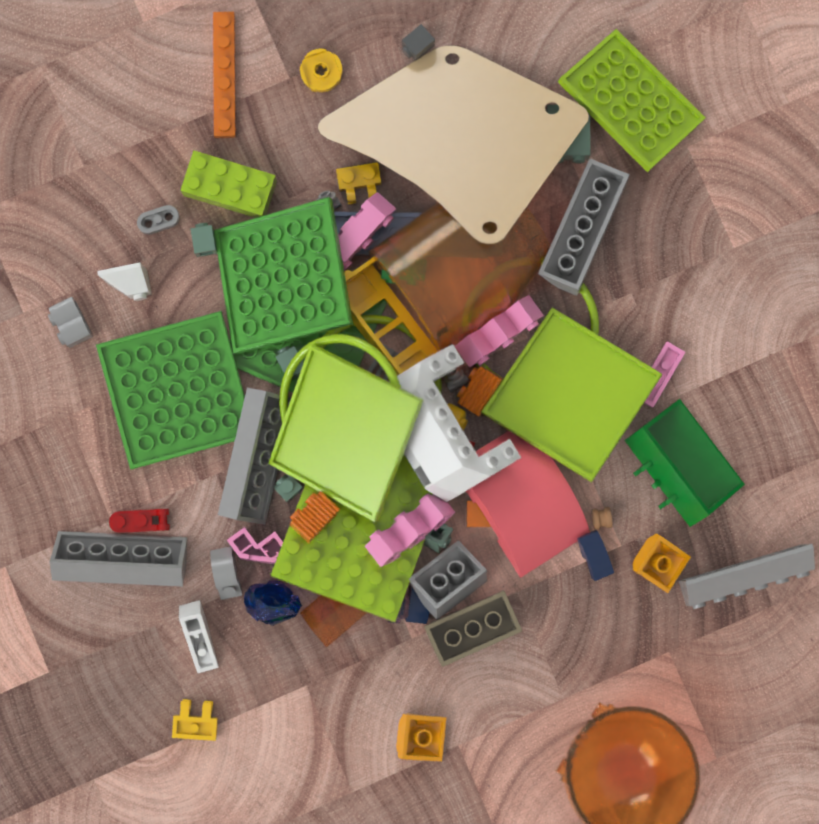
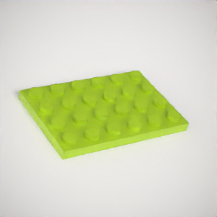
(631, 100)

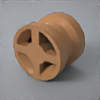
(601, 518)

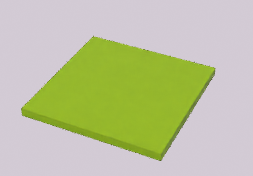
(571, 394)
(345, 432)

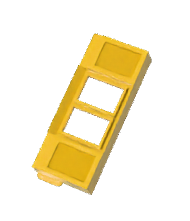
(366, 290)

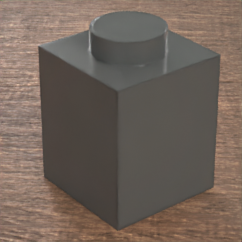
(417, 43)

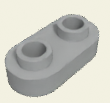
(158, 219)

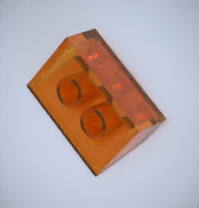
(330, 618)

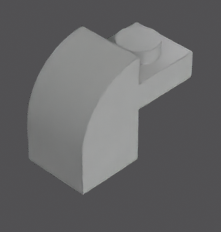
(225, 573)

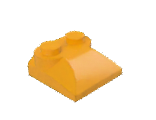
(660, 562)
(421, 737)

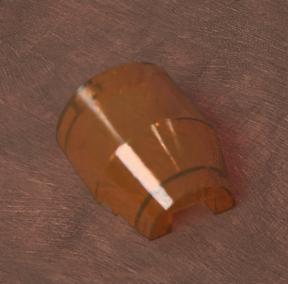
(454, 277)

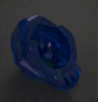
(271, 602)

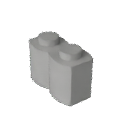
(70, 322)

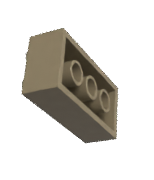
(472, 628)

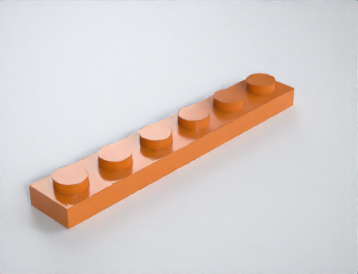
(224, 74)

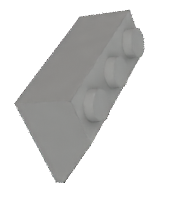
(448, 579)

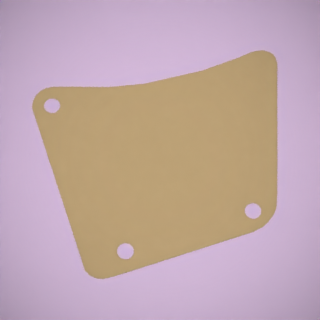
(462, 135)

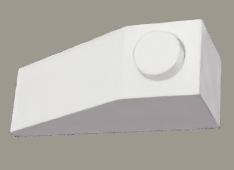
(198, 636)

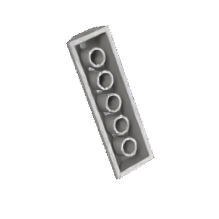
(583, 226)
(249, 475)
(119, 558)
(748, 574)

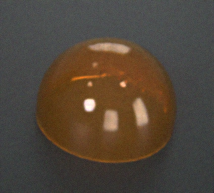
(630, 768)

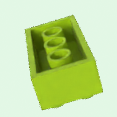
(228, 185)

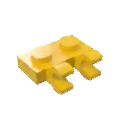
(358, 177)
(195, 727)

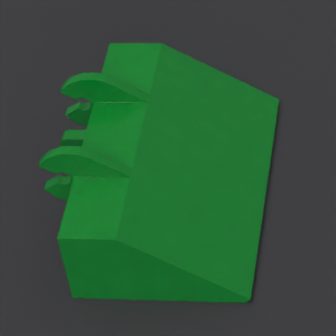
(684, 463)

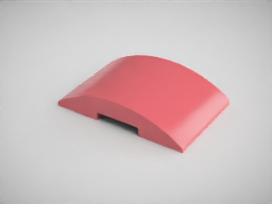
(529, 506)

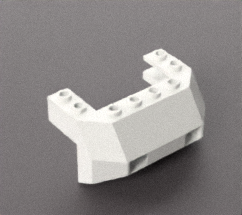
(437, 442)

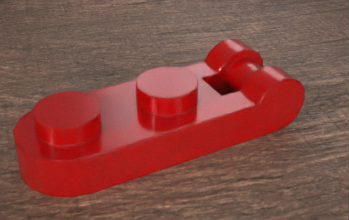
(139, 521)

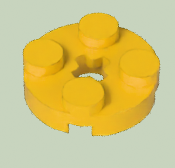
(318, 82)

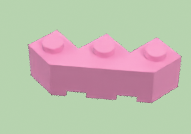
(359, 229)
(499, 331)
(409, 529)
(249, 550)

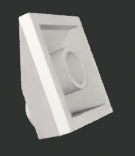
(128, 279)

